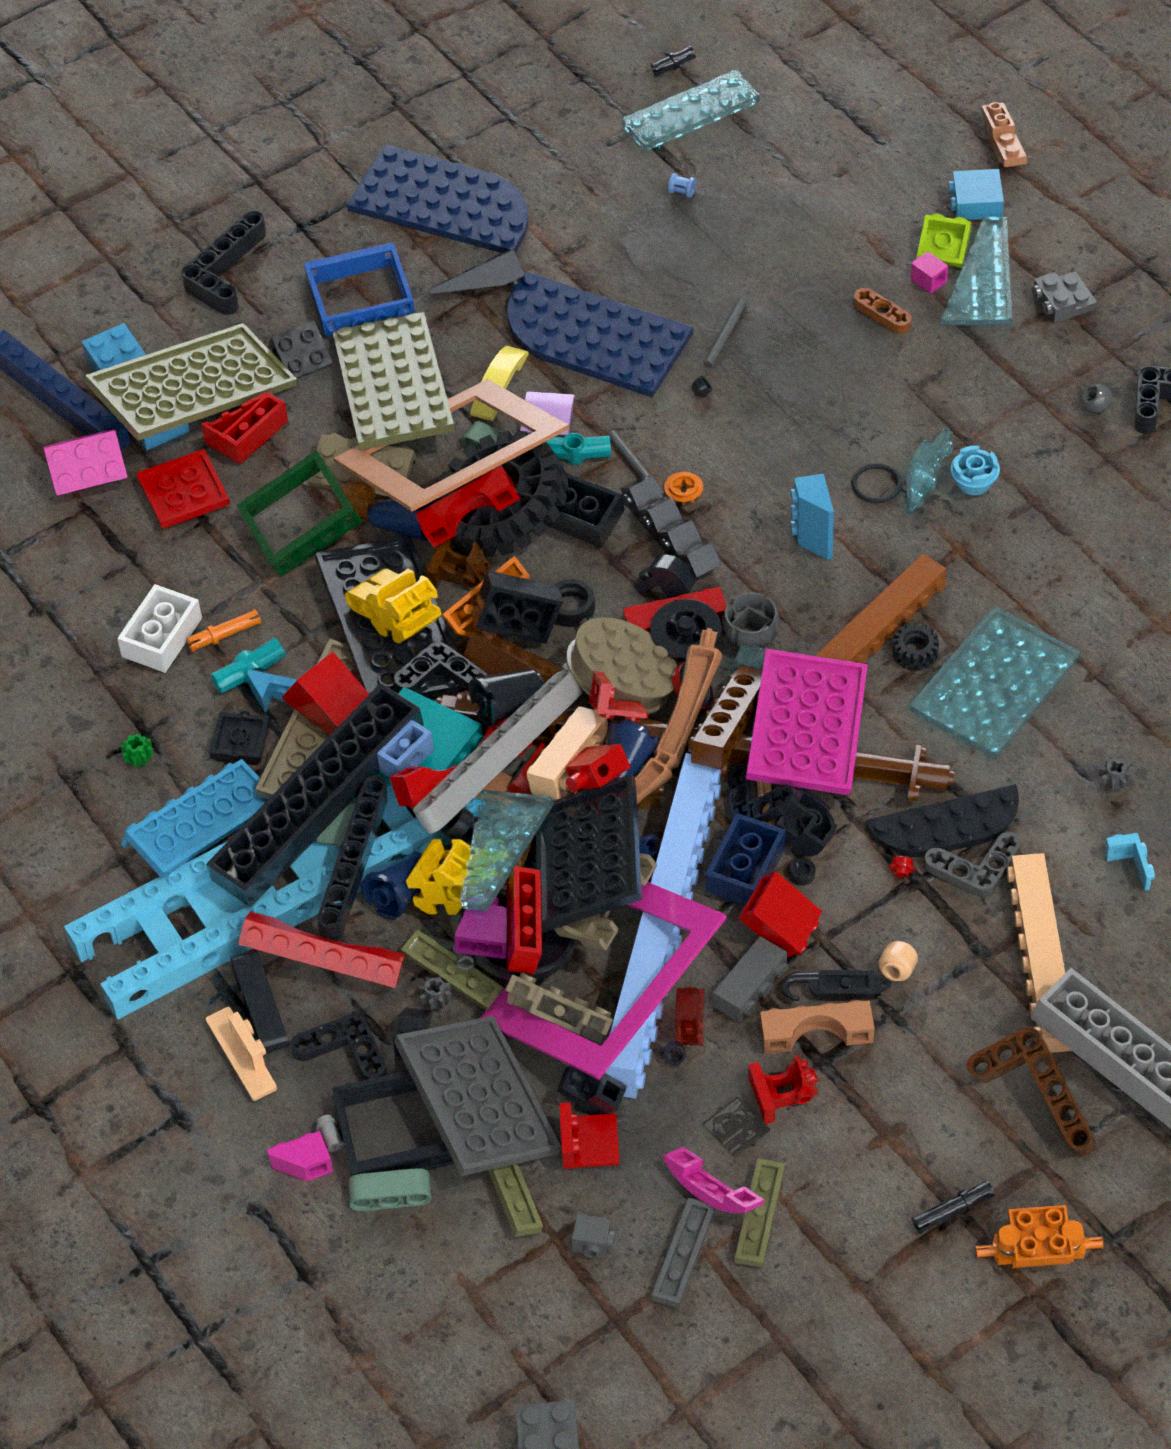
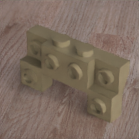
(598, 931)
(555, 1008)

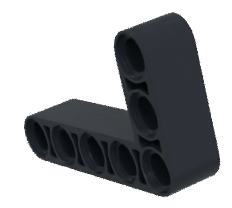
(203, 272)
(1152, 385)

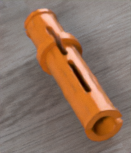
(223, 630)

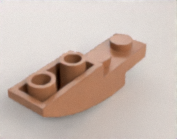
(1002, 135)

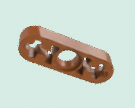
(886, 319)

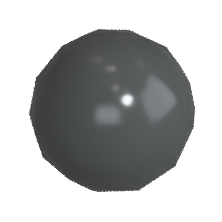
(1097, 398)

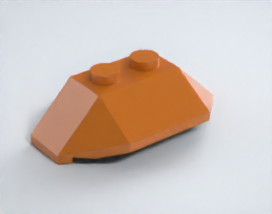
(459, 614)

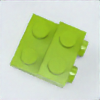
(945, 238)

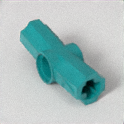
(576, 449)
(255, 660)

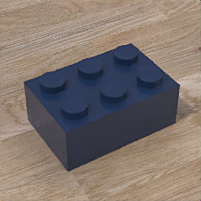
(745, 855)

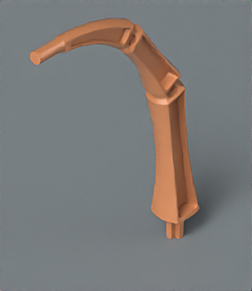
(699, 672)

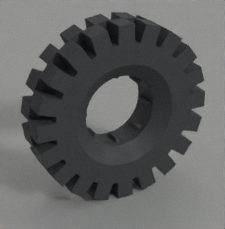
(539, 490)

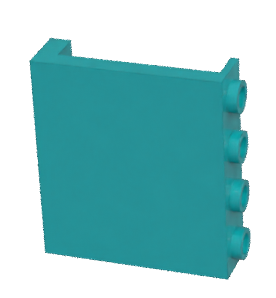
(452, 733)

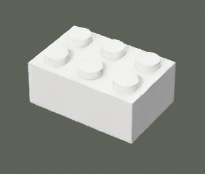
(159, 628)

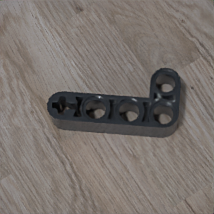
(259, 1000)

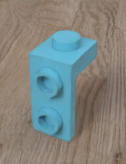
(1129, 846)

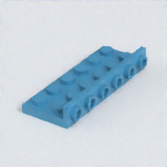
(196, 819)

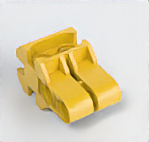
(395, 603)
(436, 878)

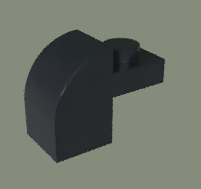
(668, 573)
(591, 1094)

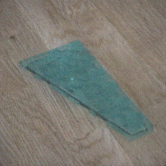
(984, 284)

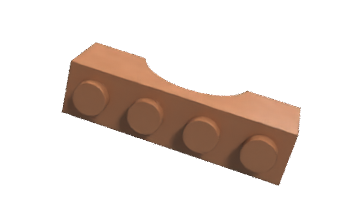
(848, 1020)

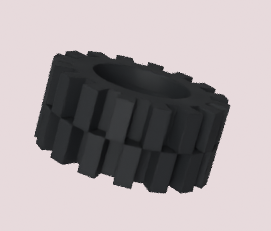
(915, 658)

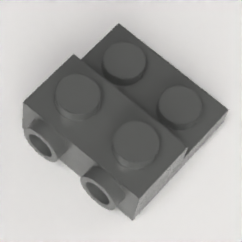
(1063, 296)

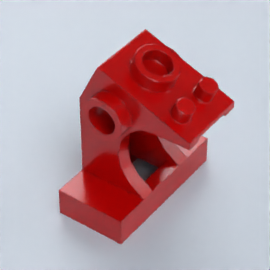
(764, 1087)

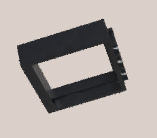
(376, 1088)

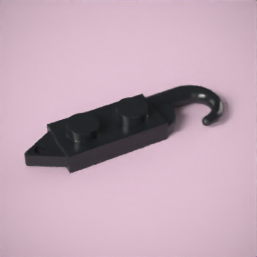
(837, 984)

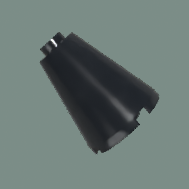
(502, 693)

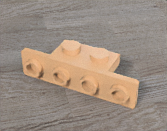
(242, 1051)

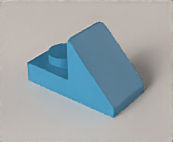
(268, 686)

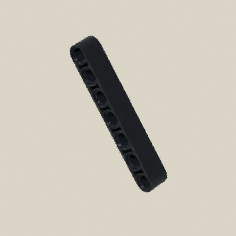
(352, 868)

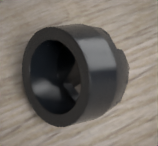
(701, 386)
(668, 1055)

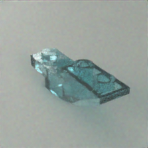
(923, 469)

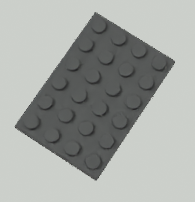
(477, 1095)

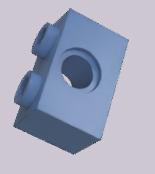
(405, 749)

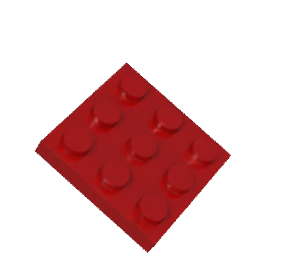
(183, 488)

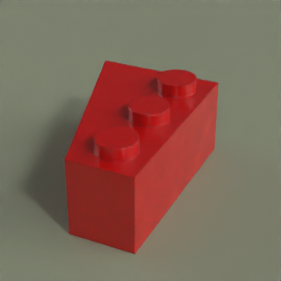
(246, 429)

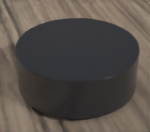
(802, 871)

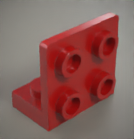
(604, 703)
(588, 1139)

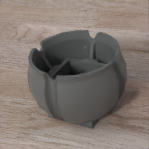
(752, 610)

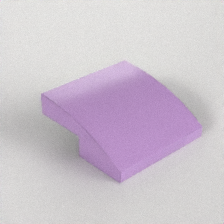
(555, 404)

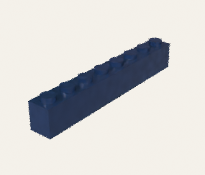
(57, 391)

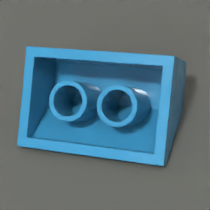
(812, 515)

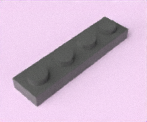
(683, 1253)

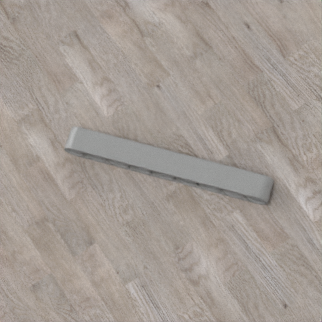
(497, 751)

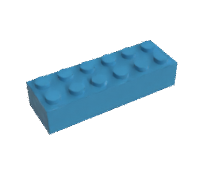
(117, 347)

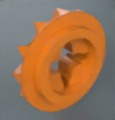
(675, 482)

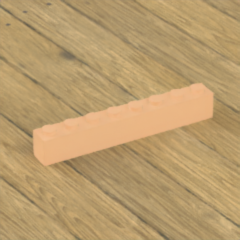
(1038, 932)

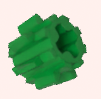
(137, 750)

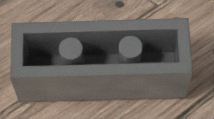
(750, 979)

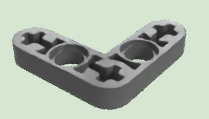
(975, 873)

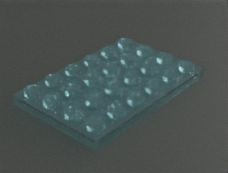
(995, 681)

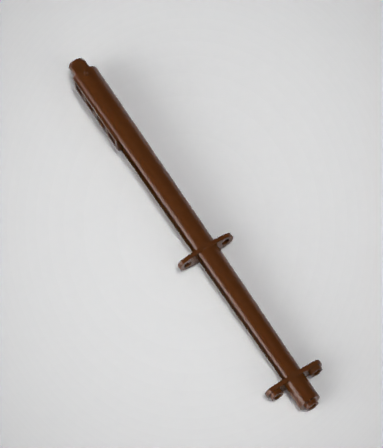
(867, 765)

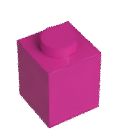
(929, 272)

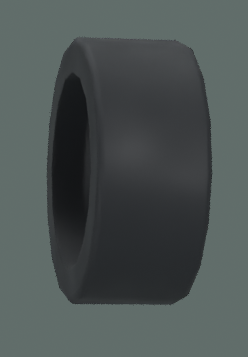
(578, 588)

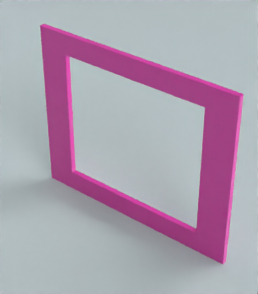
(588, 1055)

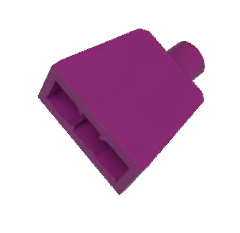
(483, 932)

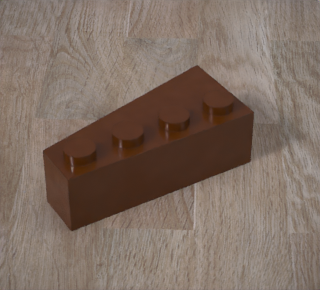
(502, 656)

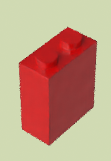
(781, 914)

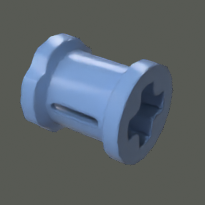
(682, 185)

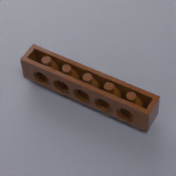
(727, 719)

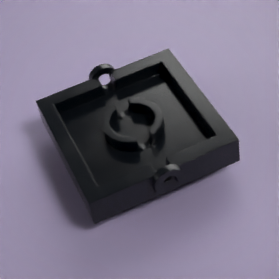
(239, 737)

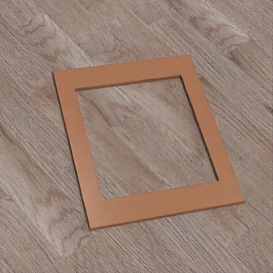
(487, 392)

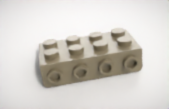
(332, 445)

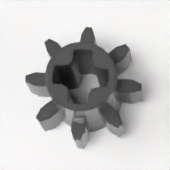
(1115, 774)
(435, 993)

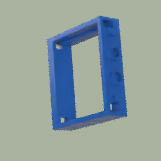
(352, 264)

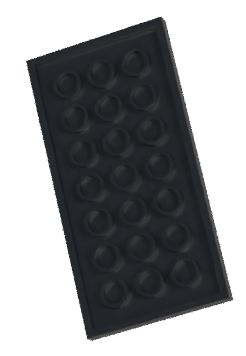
(372, 654)

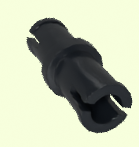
(673, 61)

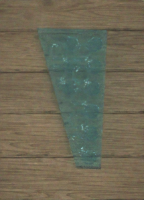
(498, 841)

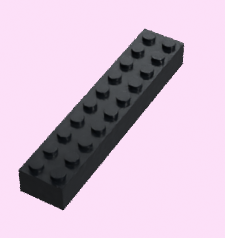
(310, 797)

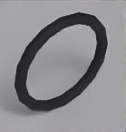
(880, 466)

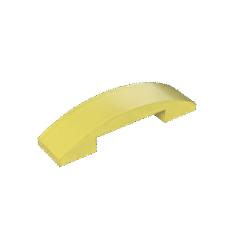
(500, 372)

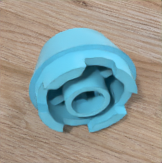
(974, 470)

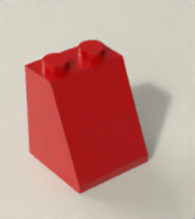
(326, 694)

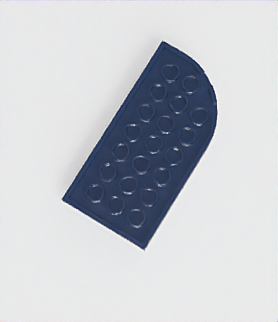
(442, 199)
(595, 334)

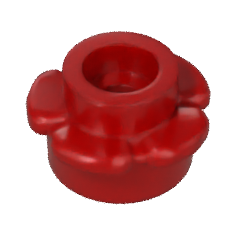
(902, 866)

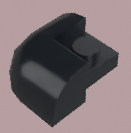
(808, 825)

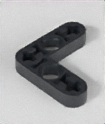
(434, 665)
(781, 799)
(344, 1036)

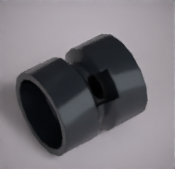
(461, 826)

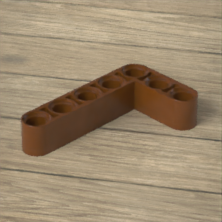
(1045, 1080)

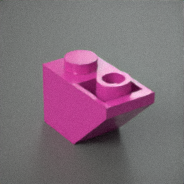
(302, 1158)

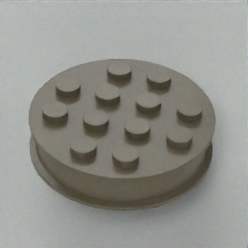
(627, 658)

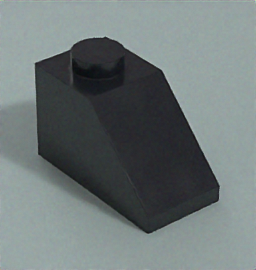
(409, 1021)

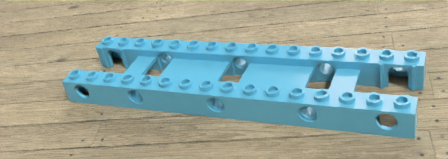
(221, 912)

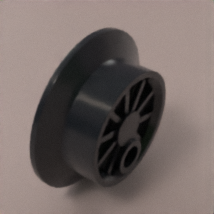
(681, 625)

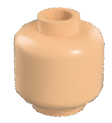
(898, 961)

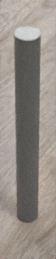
(725, 332)
(629, 456)

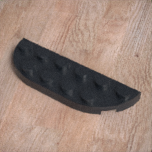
(947, 824)

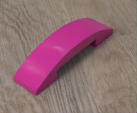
(688, 1171)

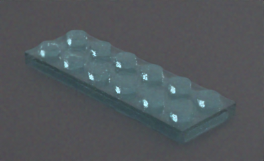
(690, 109)

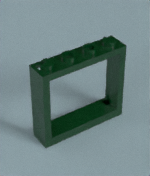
(315, 538)

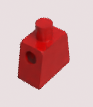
(586, 768)

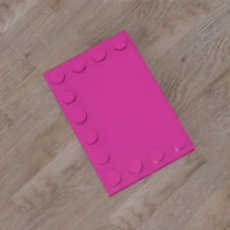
(807, 722)

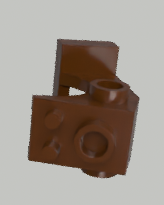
(446, 561)

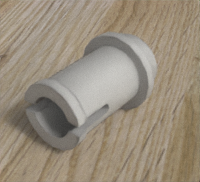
(329, 1132)

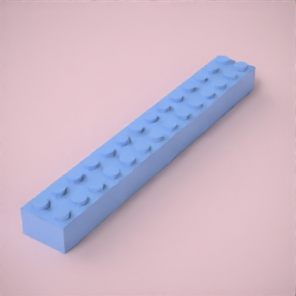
(655, 938)

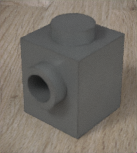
(593, 1236)

